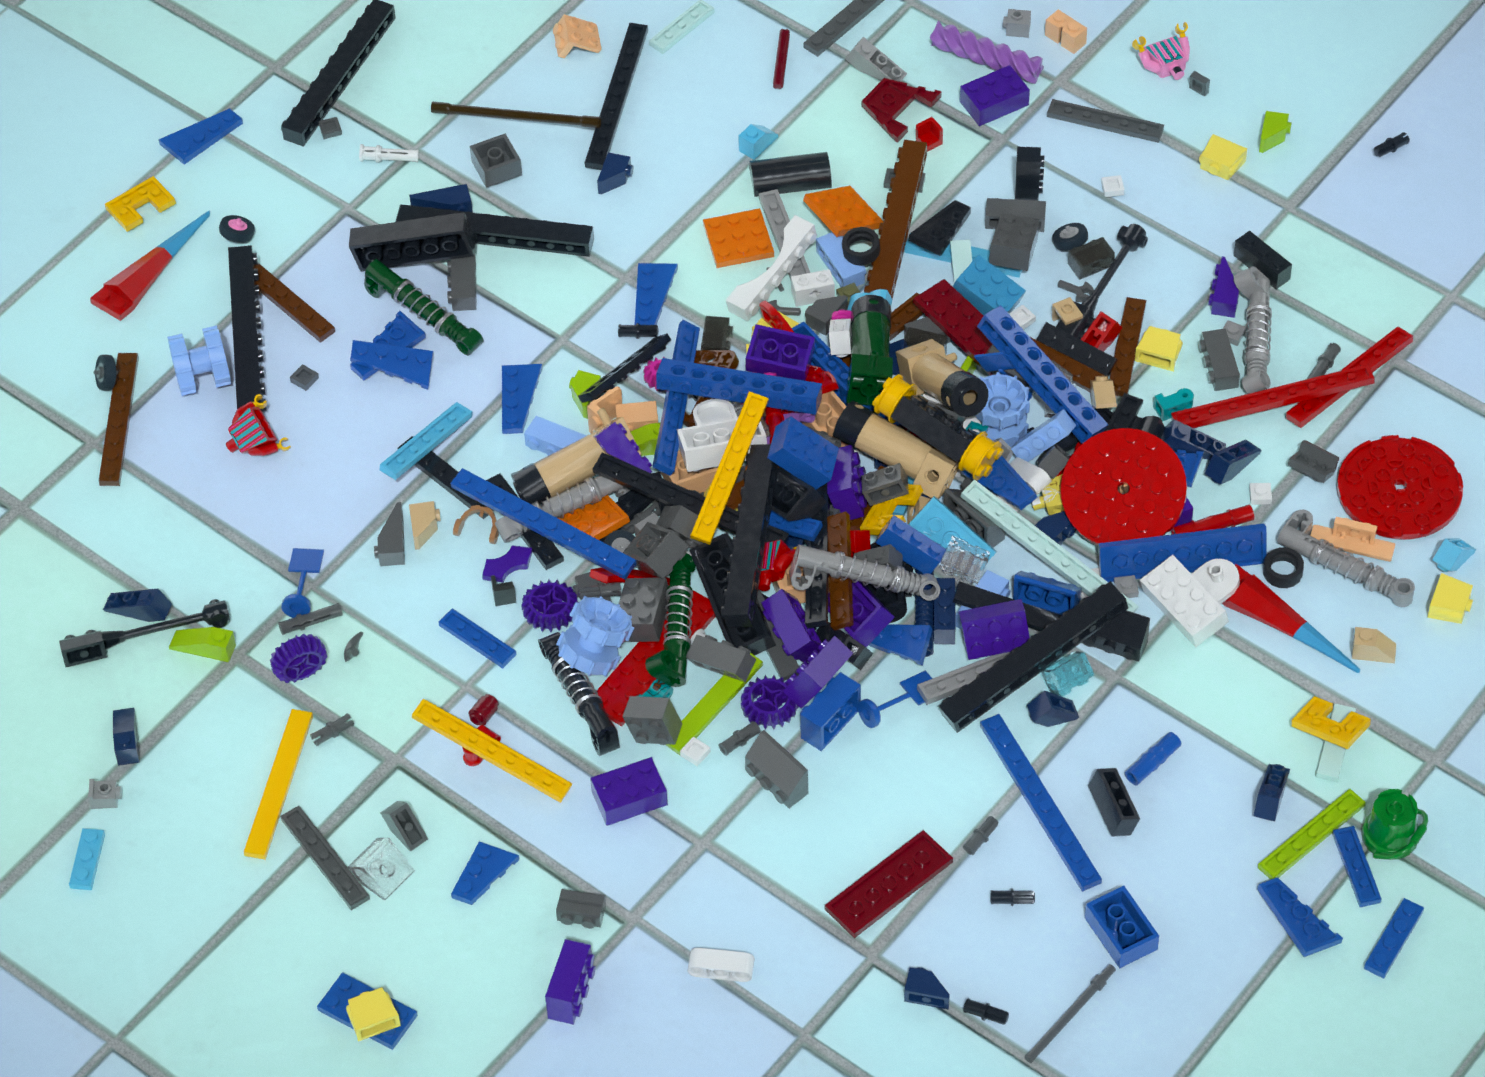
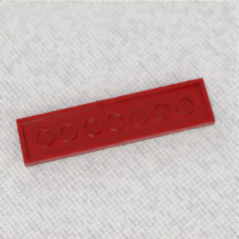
(631, 674)

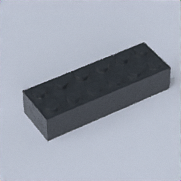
(413, 241)
(712, 565)

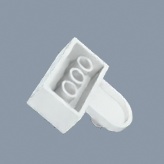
(706, 442)
(1194, 598)

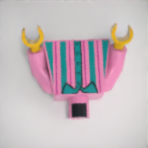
(1166, 56)

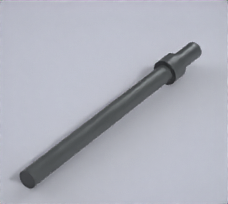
(1097, 984)

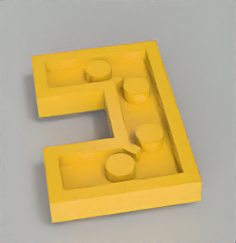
(124, 205)
(882, 512)
(1314, 721)

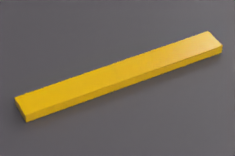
(729, 468)
(491, 750)
(278, 784)

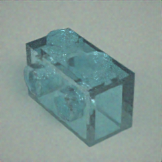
(1067, 673)

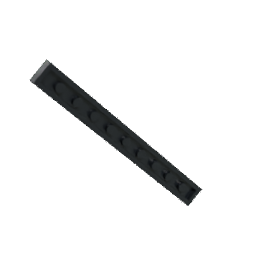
(616, 95)
(668, 492)
(817, 594)

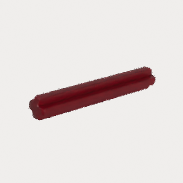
(781, 58)

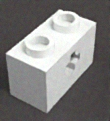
(812, 287)
(840, 337)

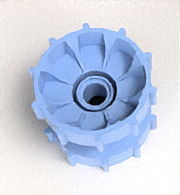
(199, 360)
(1005, 408)
(595, 636)

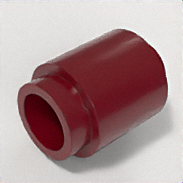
(483, 710)

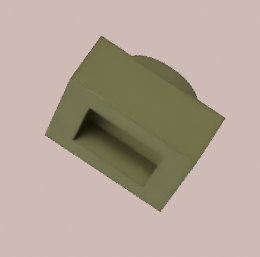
(848, 291)

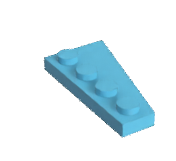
(940, 523)

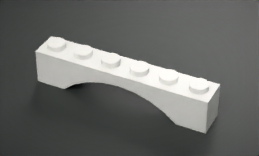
(746, 297)

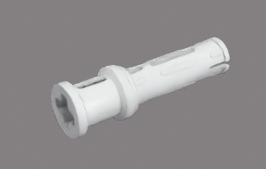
(378, 154)

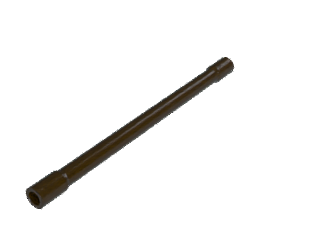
(584, 121)

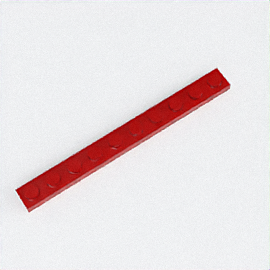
(1275, 397)

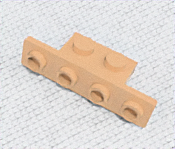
(1355, 538)

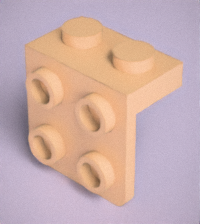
(575, 32)
(607, 401)

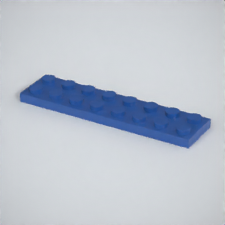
(1140, 556)

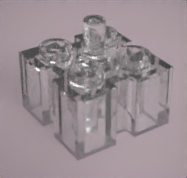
(964, 561)

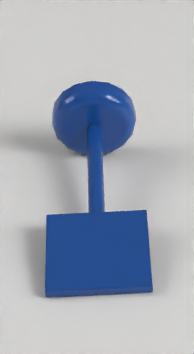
(997, 362)
(305, 562)
(870, 712)

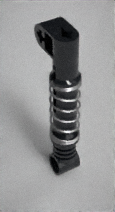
(587, 704)

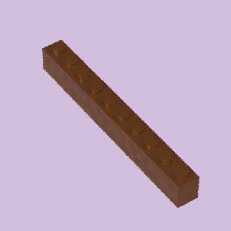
(897, 216)

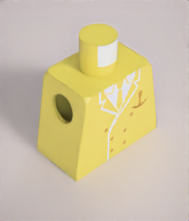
(1051, 497)

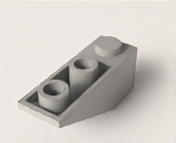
(873, 62)

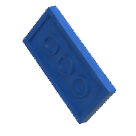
(345, 988)

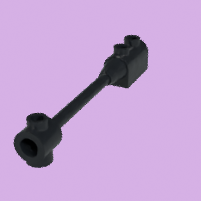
(1130, 239)
(94, 643)

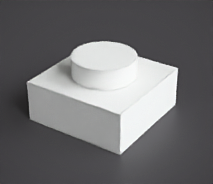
(1112, 186)
(1023, 316)
(1260, 493)
(695, 751)

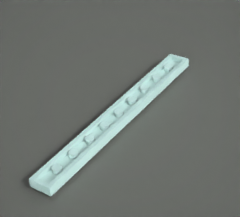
(1035, 540)

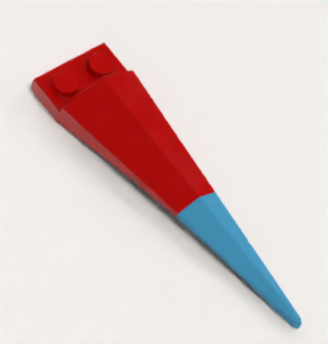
(127, 288)
(1261, 603)

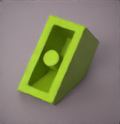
(1274, 130)
(579, 384)

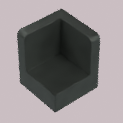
(503, 592)

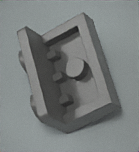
(1314, 462)

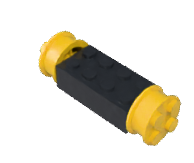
(969, 449)

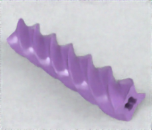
(985, 52)

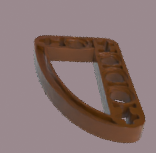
(723, 359)

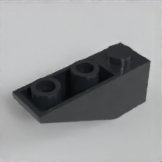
(860, 653)

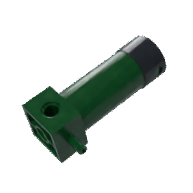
(869, 349)

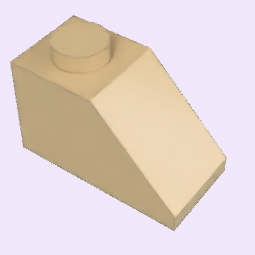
(1102, 392)
(424, 522)
(1373, 646)

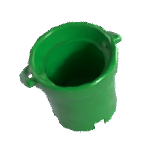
(1392, 826)

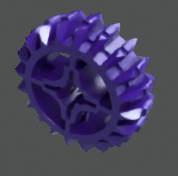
(545, 600)
(298, 658)
(765, 709)

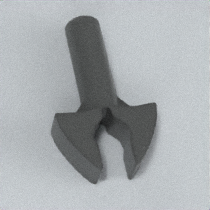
(1078, 290)
(786, 310)

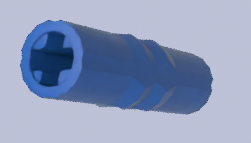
(1153, 758)

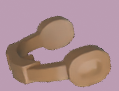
(459, 523)

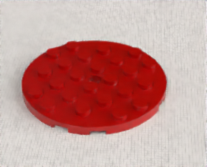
(1118, 459)
(1428, 474)

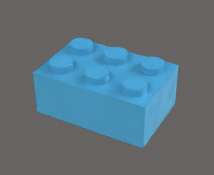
(988, 287)

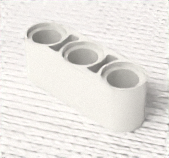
(1031, 474)
(721, 964)

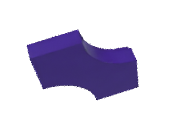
(515, 559)

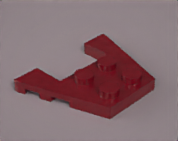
(891, 99)

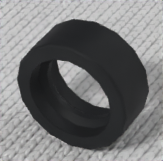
(858, 234)
(1288, 555)

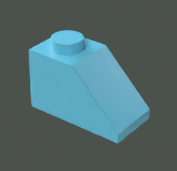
(755, 140)
(1453, 554)

